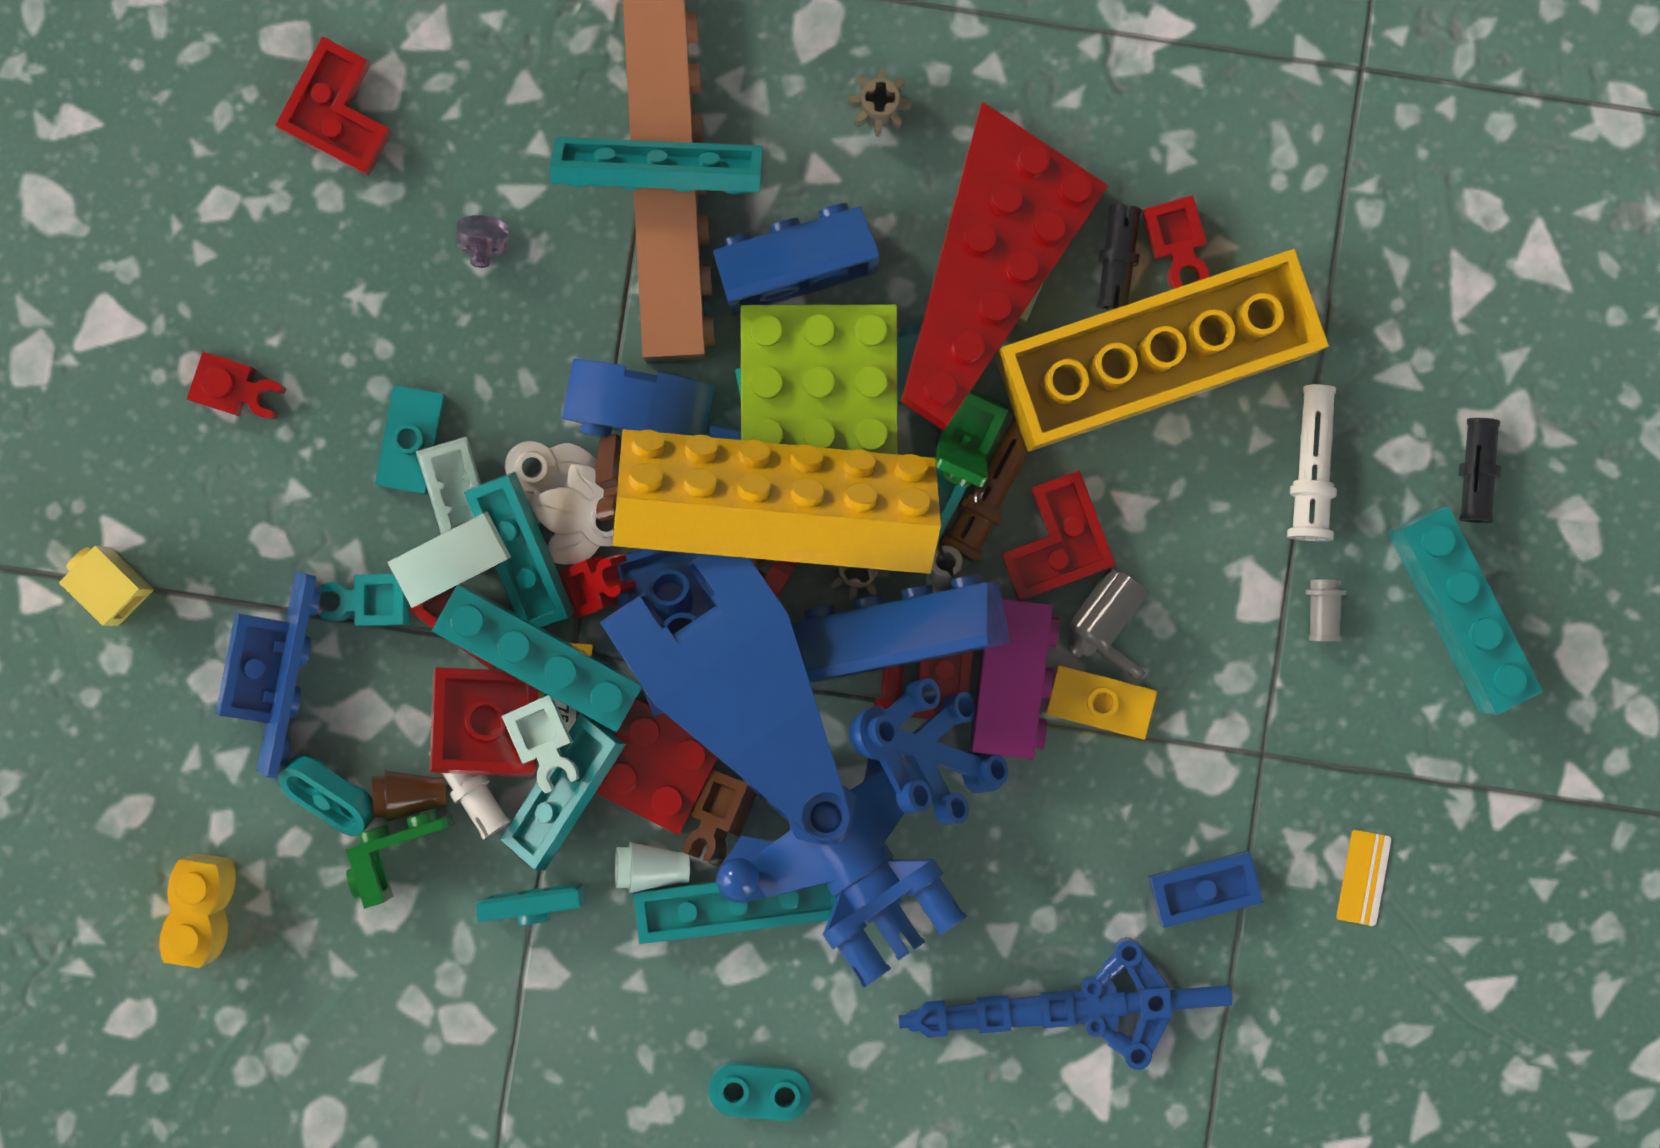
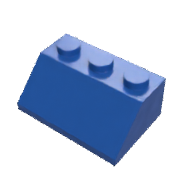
(797, 258)

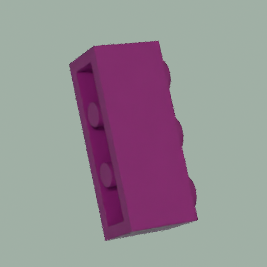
(1013, 683)

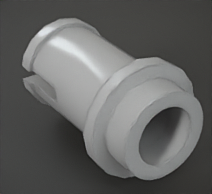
(948, 563)
(1325, 609)

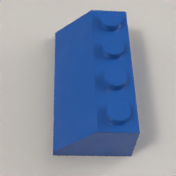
(902, 631)

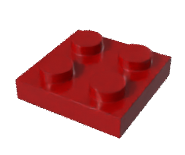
(469, 724)
(657, 769)

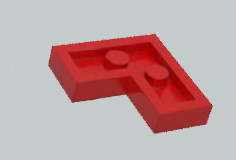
(321, 112)
(1073, 543)

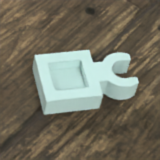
(540, 733)

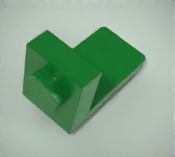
(968, 438)
(367, 873)

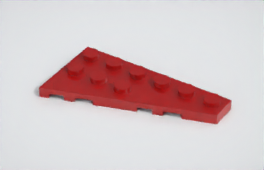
(1003, 238)

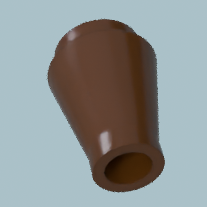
(406, 794)

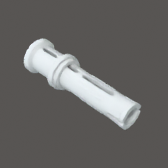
(1317, 402)

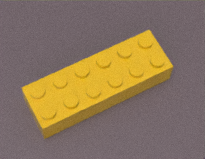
(1160, 350)
(776, 501)

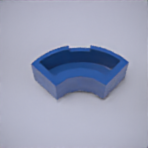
(616, 399)

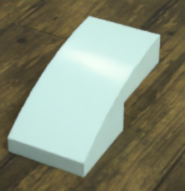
(449, 559)

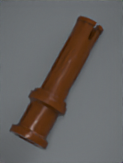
(981, 508)

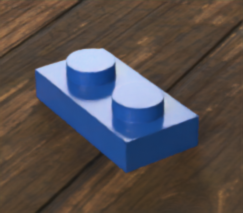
(1205, 889)

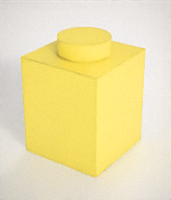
(105, 584)

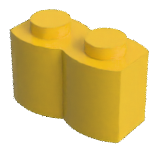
(197, 921)

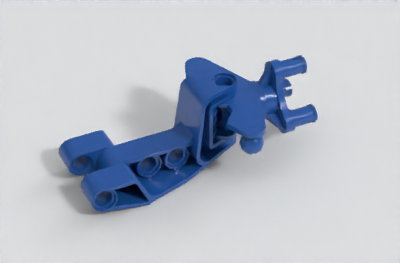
(748, 699)

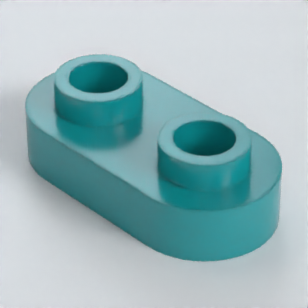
(327, 795)
(760, 1086)

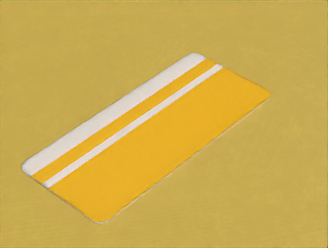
(1363, 878)

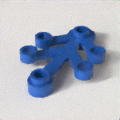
(878, 737)

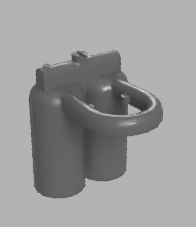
(1104, 618)

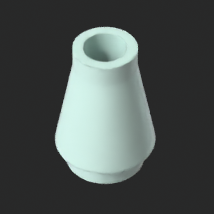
(649, 867)

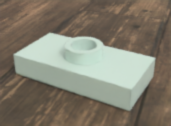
(448, 474)

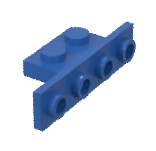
(264, 671)

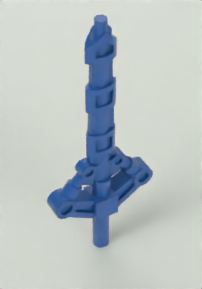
(1095, 1006)

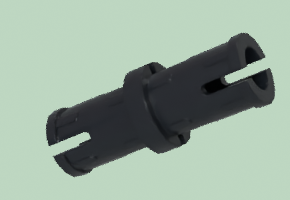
(1119, 256)
(1480, 443)

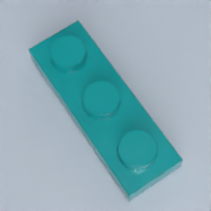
(530, 572)
(549, 817)

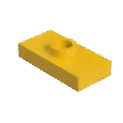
(1101, 702)

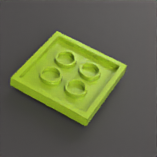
(820, 376)

